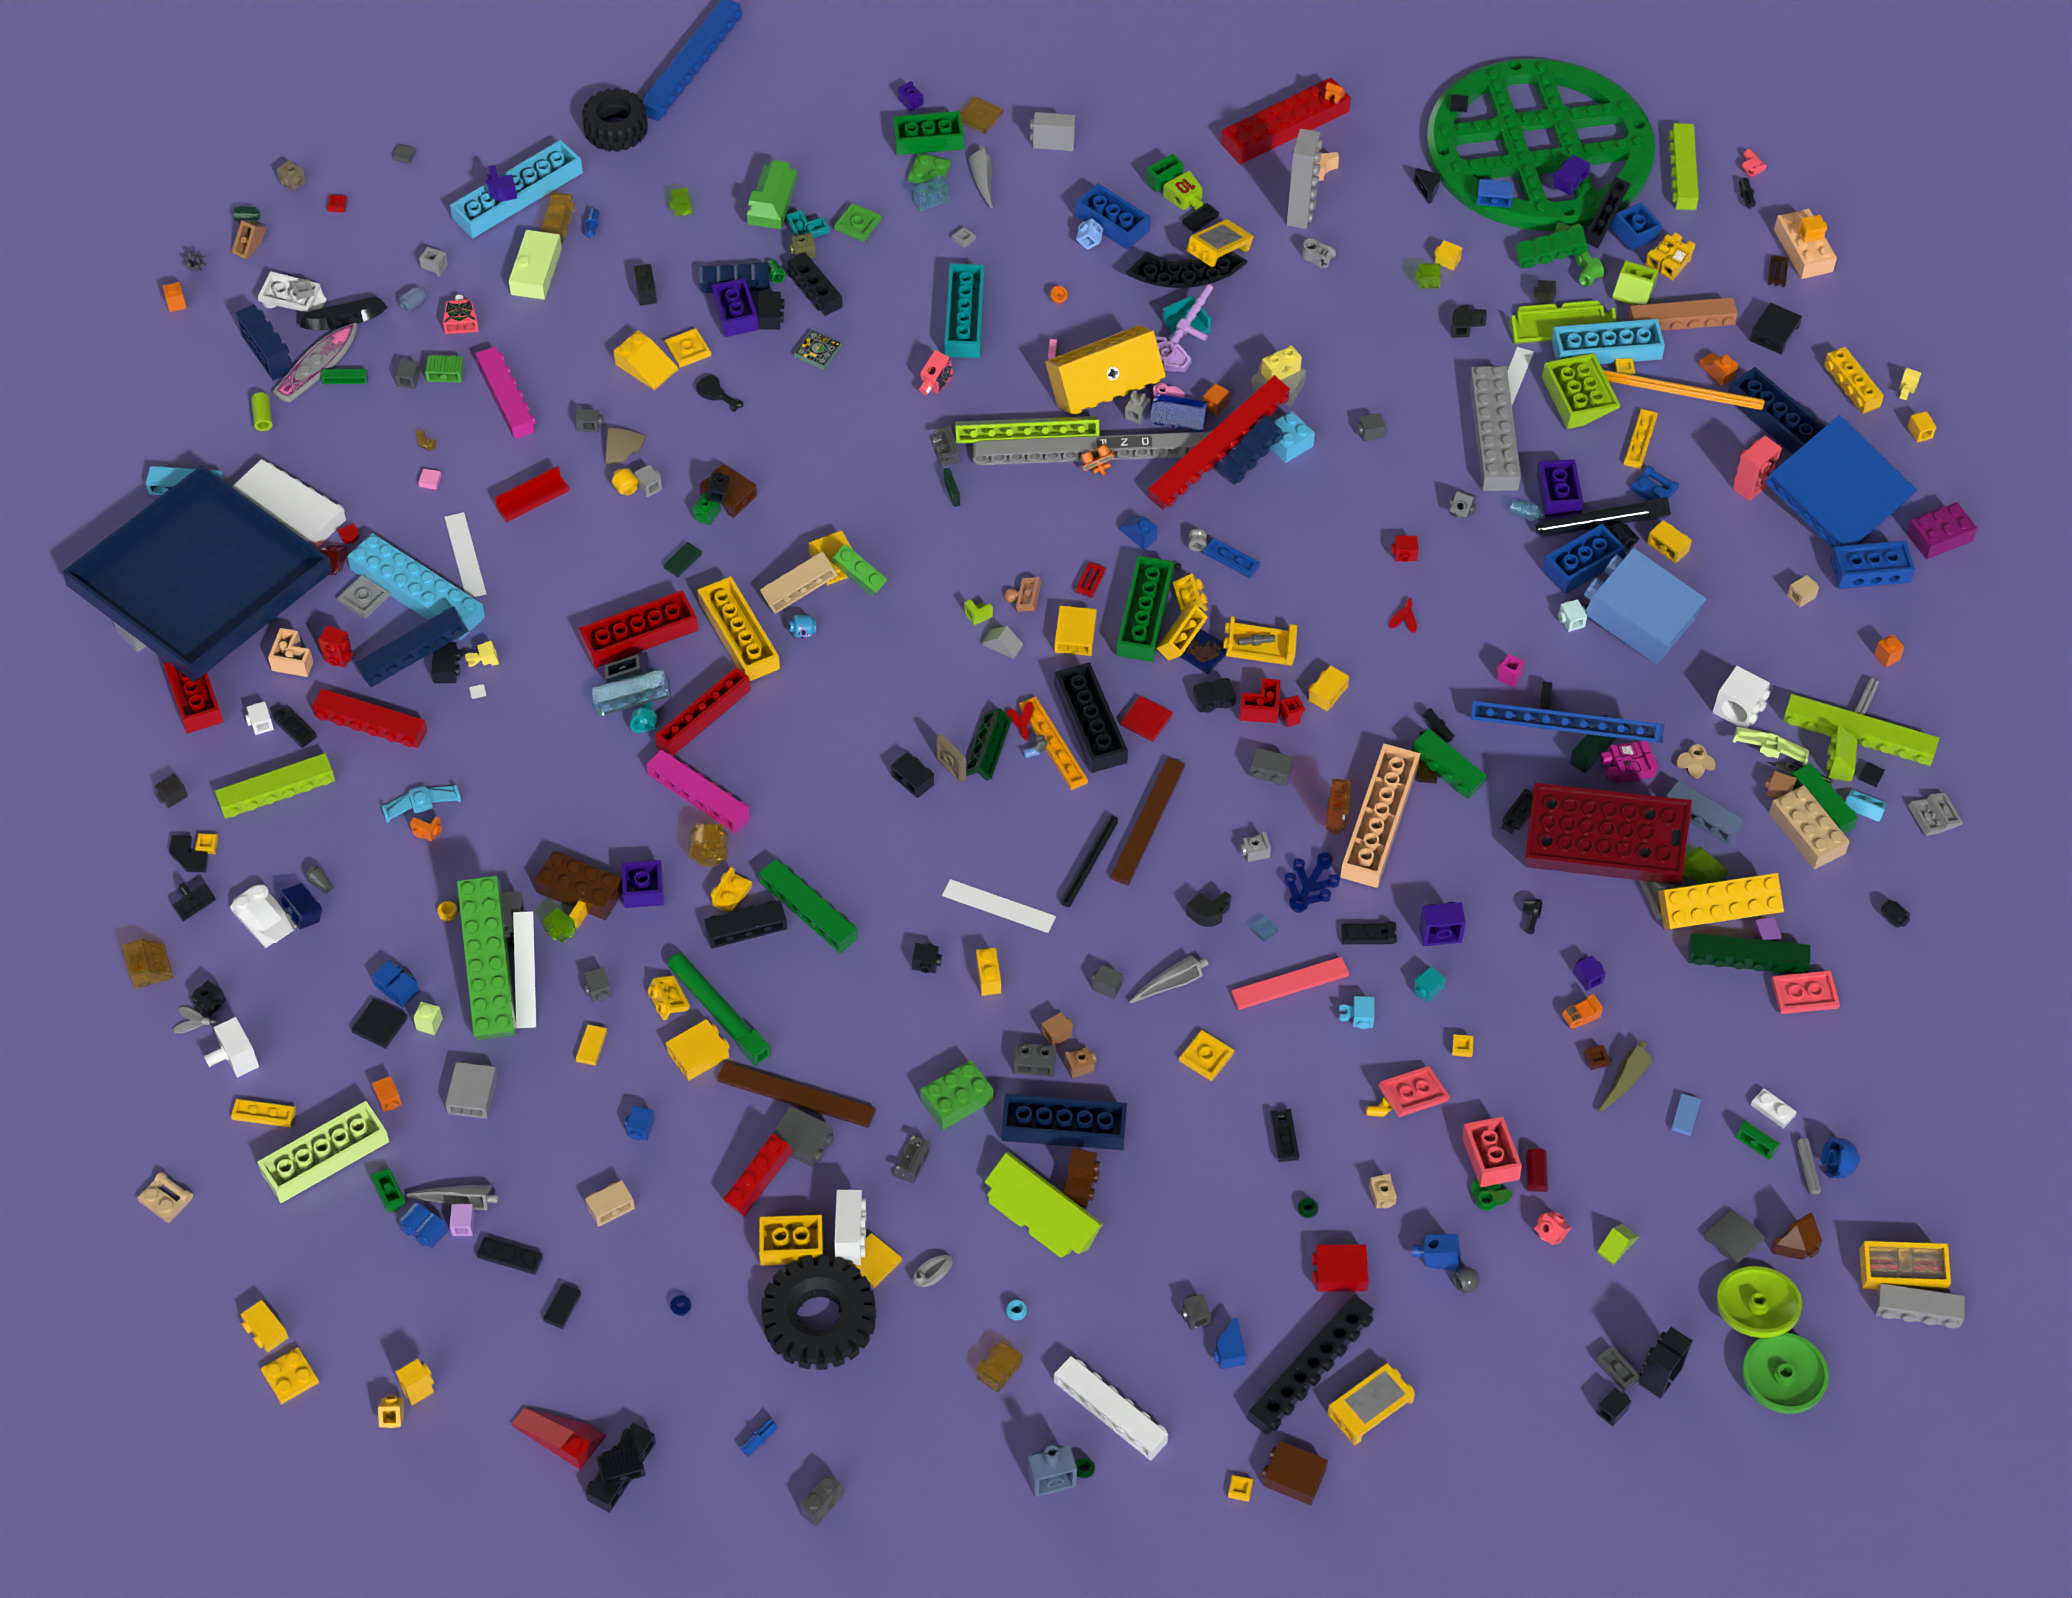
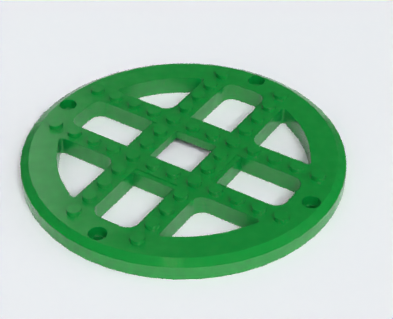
(1536, 211)

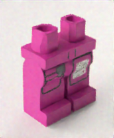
(1629, 762)

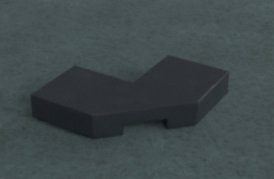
(189, 861)

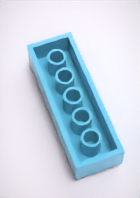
(1610, 341)

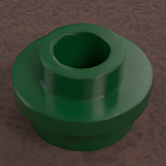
(1307, 1202)
(1084, 1461)

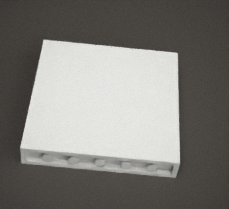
(291, 502)

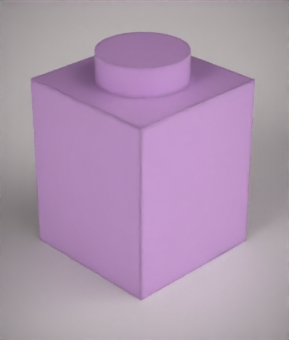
(462, 1219)

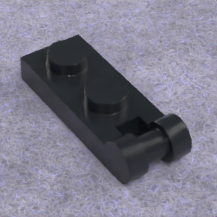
(1369, 933)
(1284, 1135)

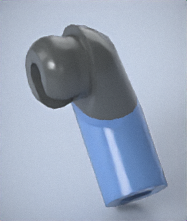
(1040, 745)

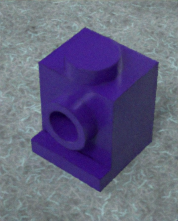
(910, 96)

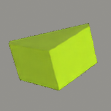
(1617, 1243)

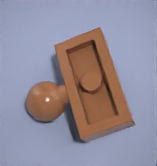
(1027, 595)

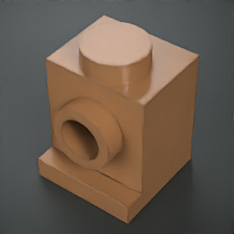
(1080, 1062)

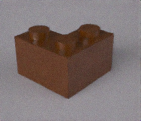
(1082, 1174)

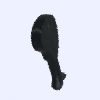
(710, 389)

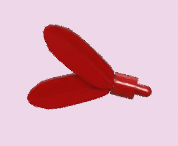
(1405, 614)
(1022, 721)

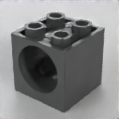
(511, 903)

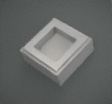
(963, 237)
(303, 289)

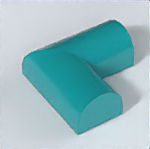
(801, 226)

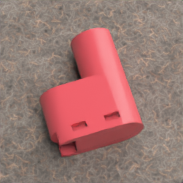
(1754, 164)

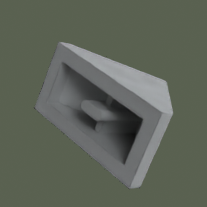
(1003, 641)

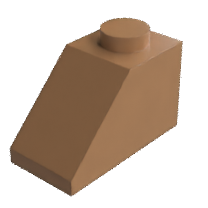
(248, 238)

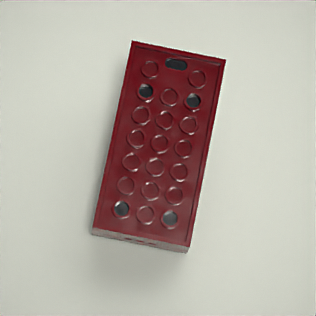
(1608, 833)

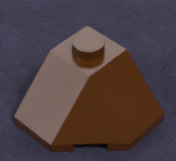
(1800, 1240)

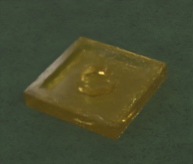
(981, 115)

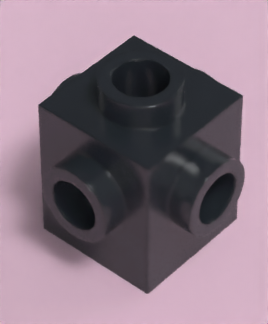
(208, 998)

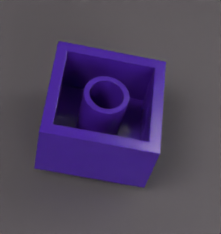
(642, 884)
(1442, 924)

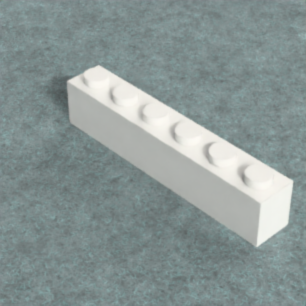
(1111, 1408)

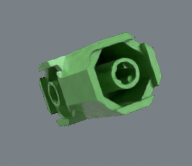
(772, 195)

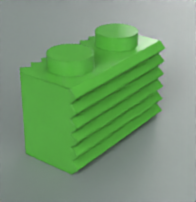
(444, 368)

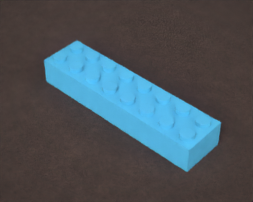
(532, 181)
(412, 582)

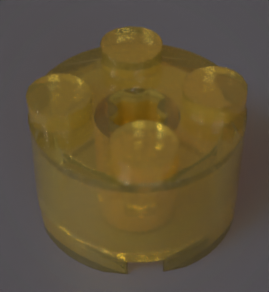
(708, 844)

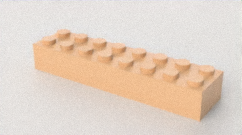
(1380, 815)

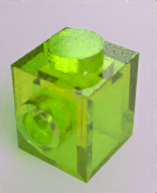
(680, 202)
(1428, 276)
(559, 925)

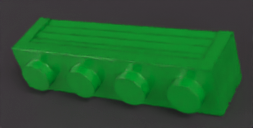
(344, 376)

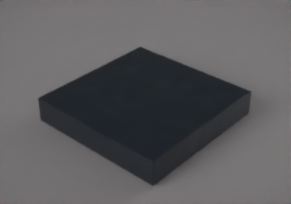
(379, 1023)

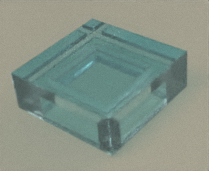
(1264, 928)

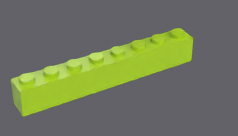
(1026, 429)
(1867, 730)

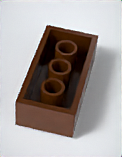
(575, 881)

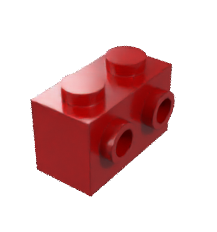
(335, 646)

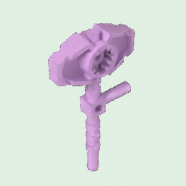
(1172, 354)

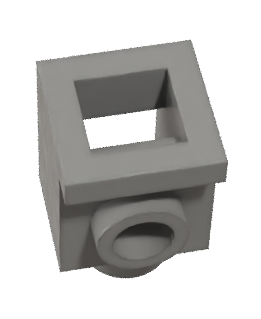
(433, 260)
(1256, 847)

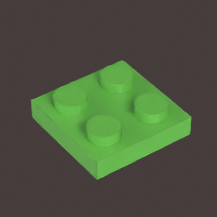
(928, 167)
(858, 222)

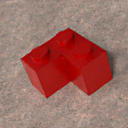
(1262, 705)

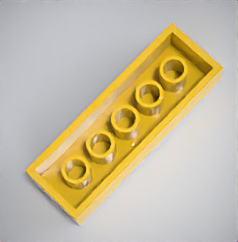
(738, 628)
(1720, 901)

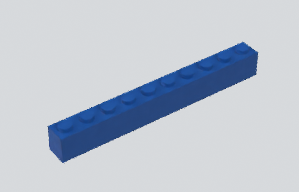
(691, 58)
(1568, 721)

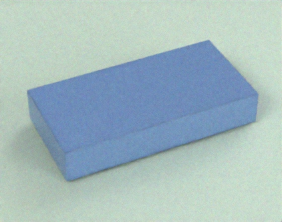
(1686, 1114)

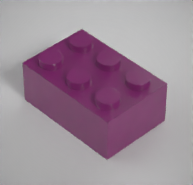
(1941, 530)

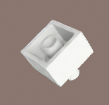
(234, 1048)

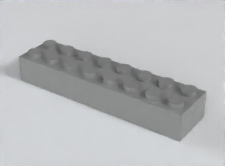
(1494, 428)

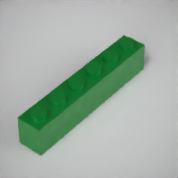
(808, 905)

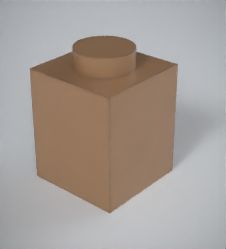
(1779, 785)
(1057, 1029)

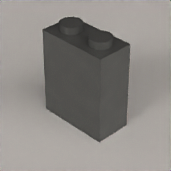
(805, 1135)

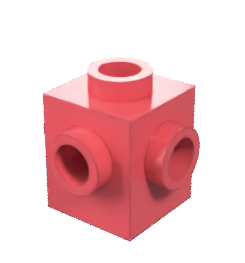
(1552, 1227)

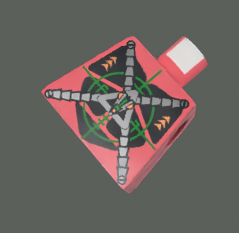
(460, 316)
(936, 373)

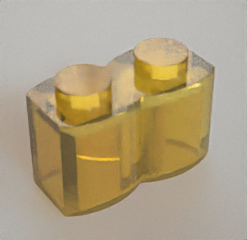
(999, 1366)

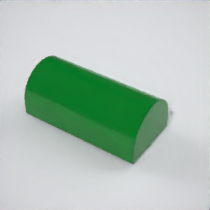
(1757, 1140)
(388, 1190)

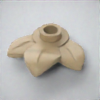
(1696, 763)

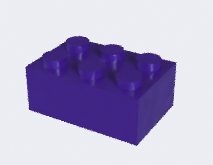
(735, 307)
(1559, 487)

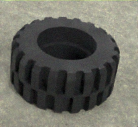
(619, 134)

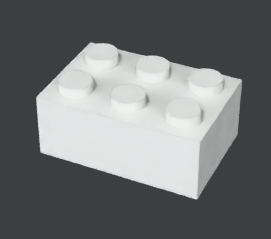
(850, 1226)

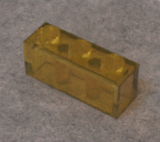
(558, 214)

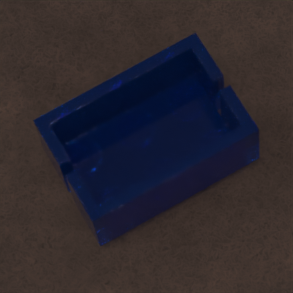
(1179, 412)

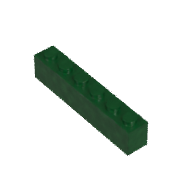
(1748, 953)

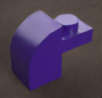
(500, 188)

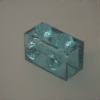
(930, 193)

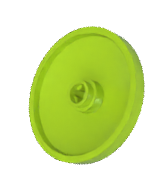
(1759, 1302)

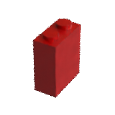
(1340, 1268)

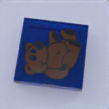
(1204, 652)

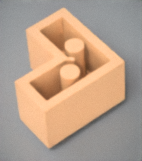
(288, 655)

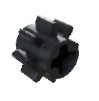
(190, 262)

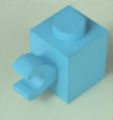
(1361, 1011)

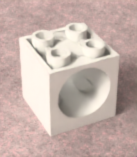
(1742, 698)

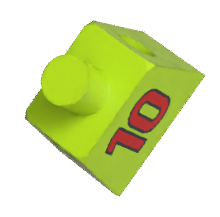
(1184, 191)

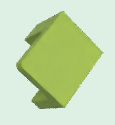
(977, 613)

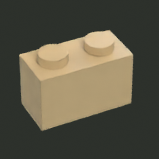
(609, 1203)

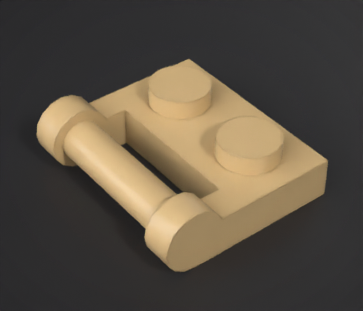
(160, 1202)

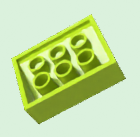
(1579, 389)

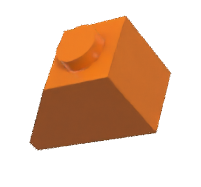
(174, 296)

